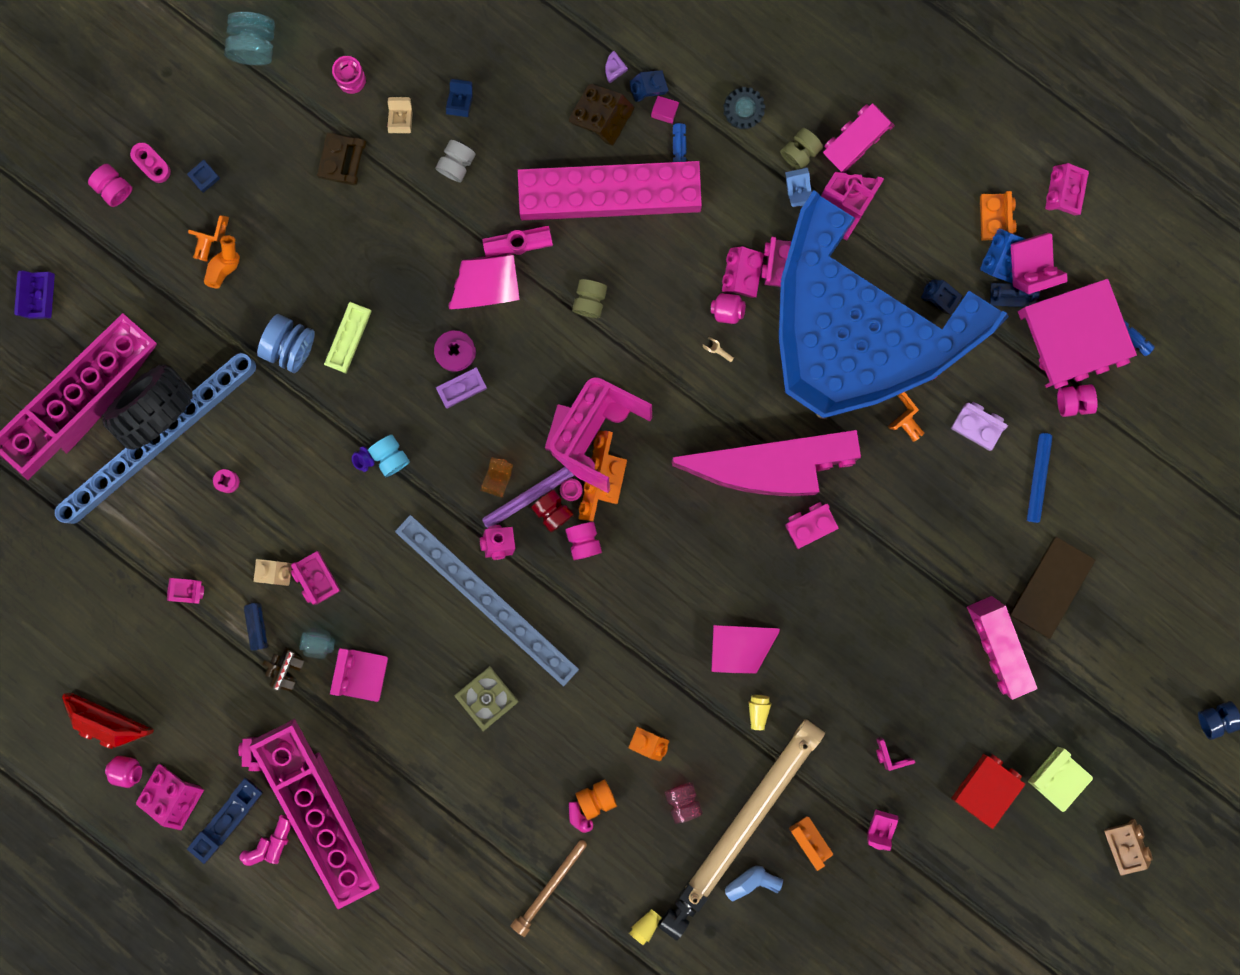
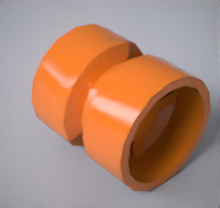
(594, 800)

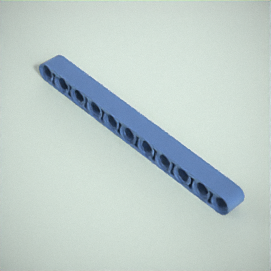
(150, 450)

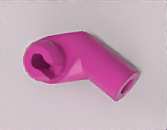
(577, 819)
(255, 856)

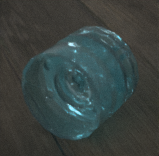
(249, 38)

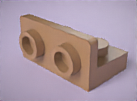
(1128, 847)

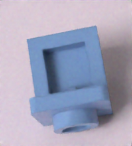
(798, 186)

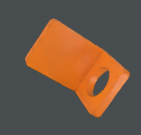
(205, 240)
(906, 419)

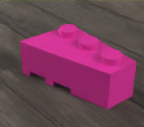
(857, 137)

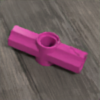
(502, 244)

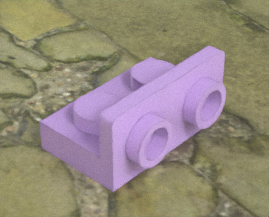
(979, 425)

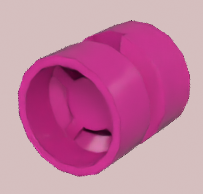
(349, 74)
(107, 181)
(1077, 400)
(583, 540)

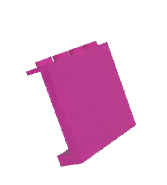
(1079, 333)

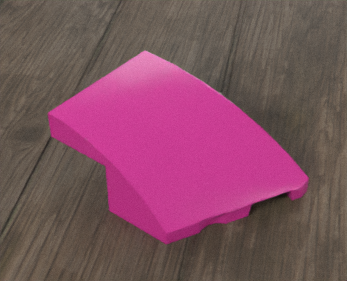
(851, 194)
(485, 282)
(740, 648)

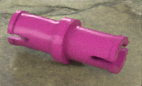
(278, 840)

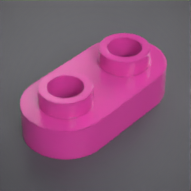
(151, 163)

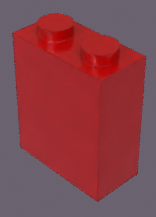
(988, 790)

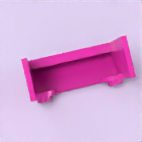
(594, 404)

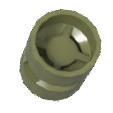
(799, 152)
(589, 298)

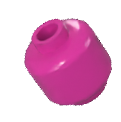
(728, 308)
(123, 771)

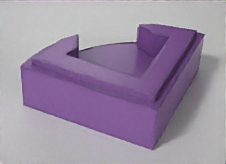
(614, 67)

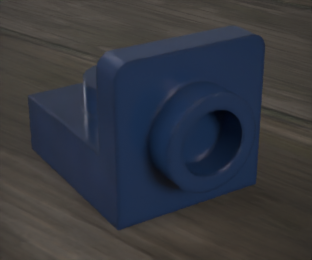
(941, 295)

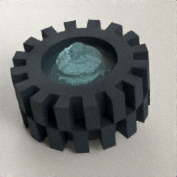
(744, 108)

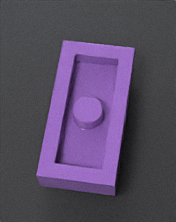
(461, 388)

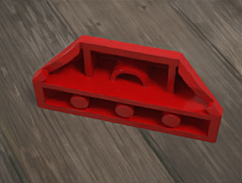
(102, 723)

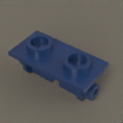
(1010, 296)

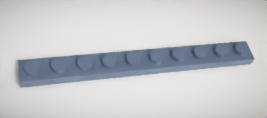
(487, 600)

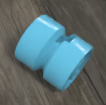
(387, 453)

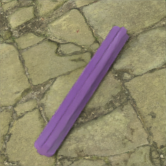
(527, 497)

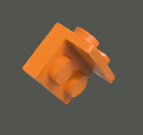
(996, 214)
(811, 842)

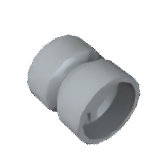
(455, 161)

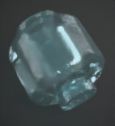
(316, 643)

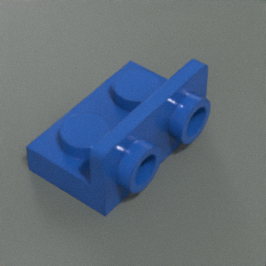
(998, 258)

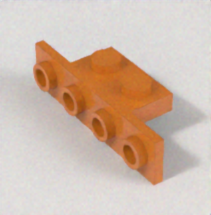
(607, 465)

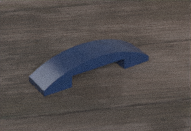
(225, 821)

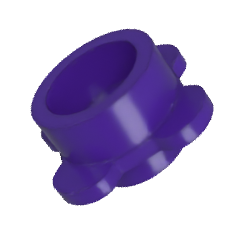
(362, 459)

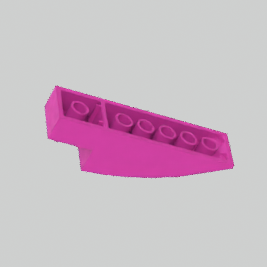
(75, 398)
(775, 467)
(316, 812)

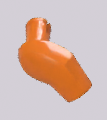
(222, 263)

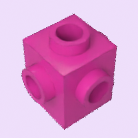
(497, 542)

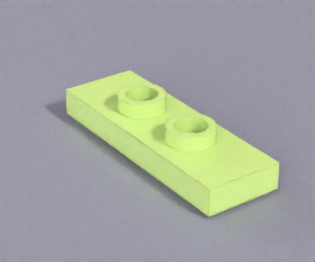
(347, 337)

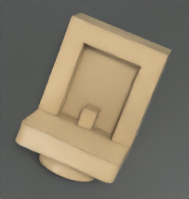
(399, 115)
(272, 572)

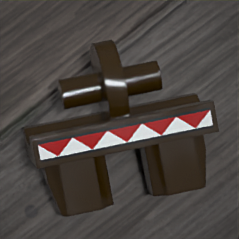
(280, 679)

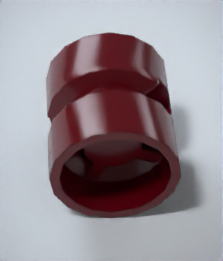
(552, 511)

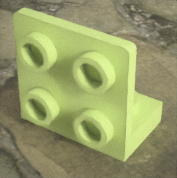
(1060, 779)

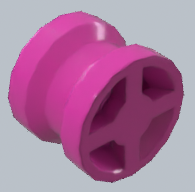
(230, 482)

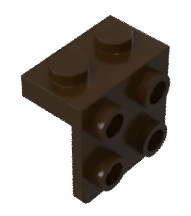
(602, 112)

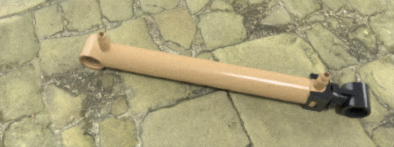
(743, 826)

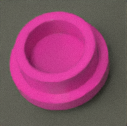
(571, 489)

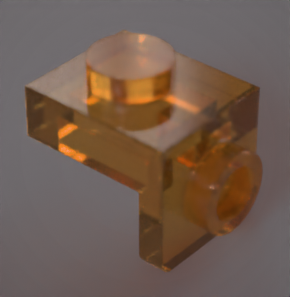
(497, 477)

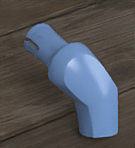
(750, 880)

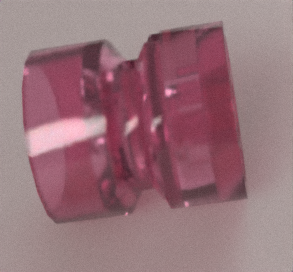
(683, 803)

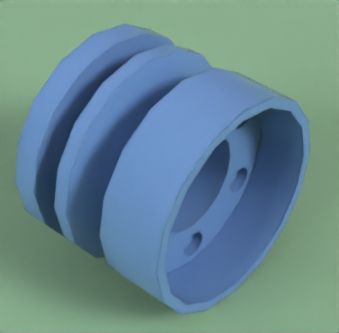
(286, 343)

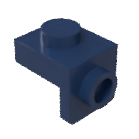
(648, 84)
(459, 98)

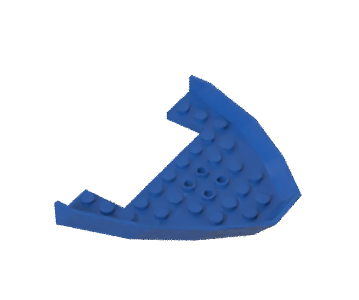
(848, 339)

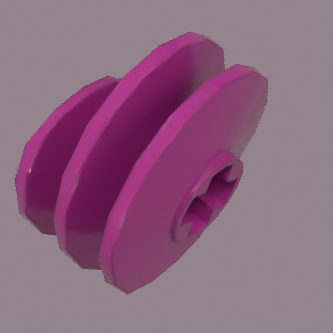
(455, 339)

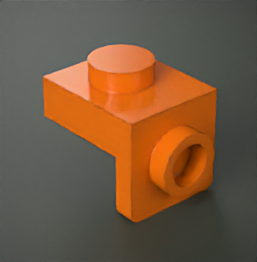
(649, 744)

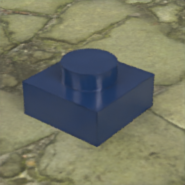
(203, 176)

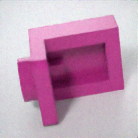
(185, 590)
(248, 758)
(882, 830)

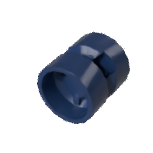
(1217, 721)

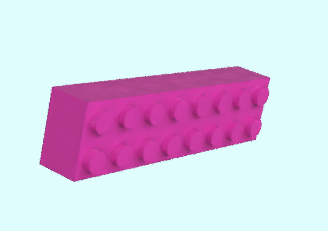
(609, 190)

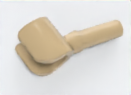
(717, 349)

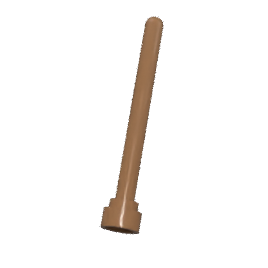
(522, 924)

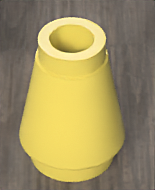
(759, 710)
(645, 927)

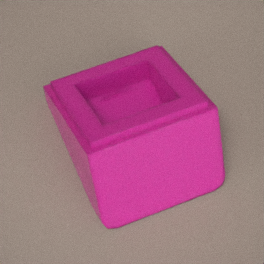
(664, 109)

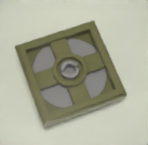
(486, 698)

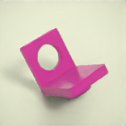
(883, 757)

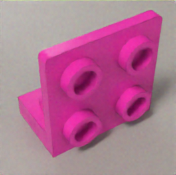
(1034, 264)
(359, 674)
(169, 798)

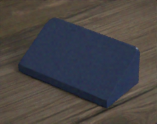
(255, 626)

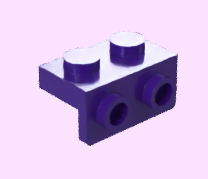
(34, 294)

